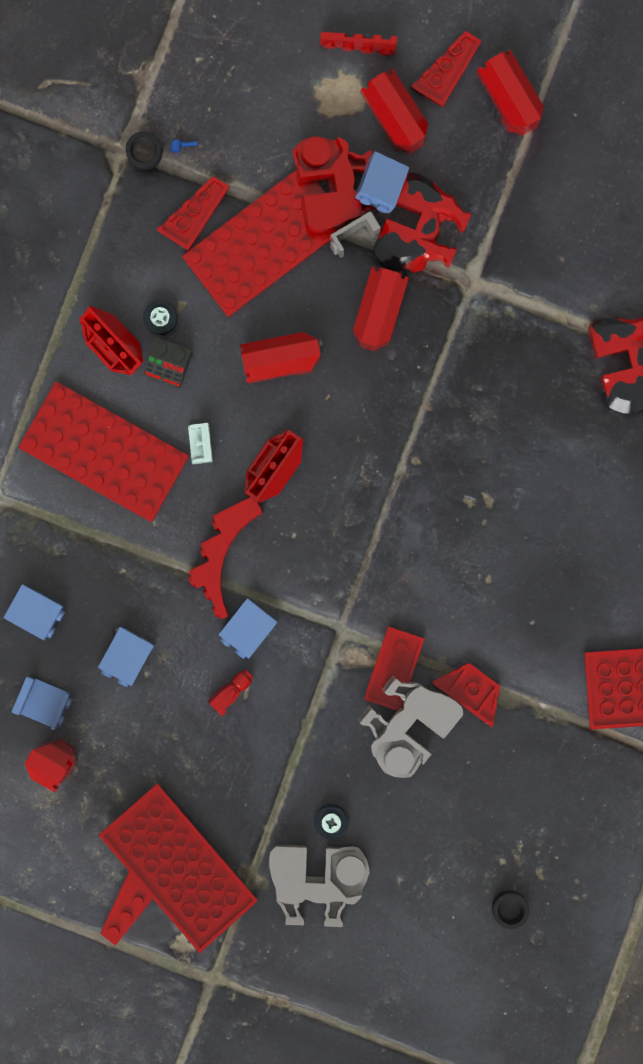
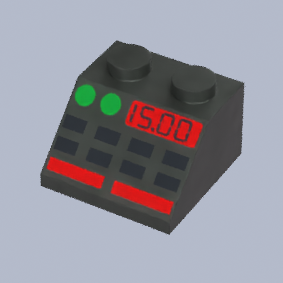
(167, 362)

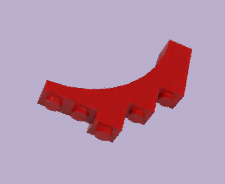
(209, 574)

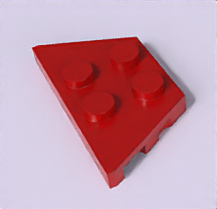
(472, 691)

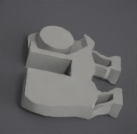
(393, 747)
(343, 881)

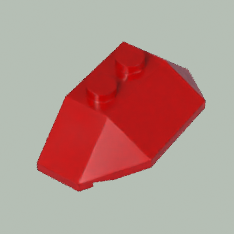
(111, 341)
(274, 466)

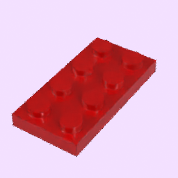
(397, 658)

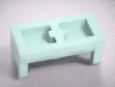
(200, 443)

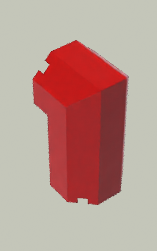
(511, 93)
(396, 112)
(379, 308)
(280, 357)
(51, 763)

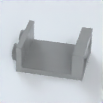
(366, 220)

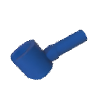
(177, 144)

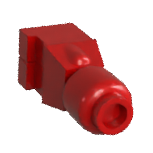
(228, 693)

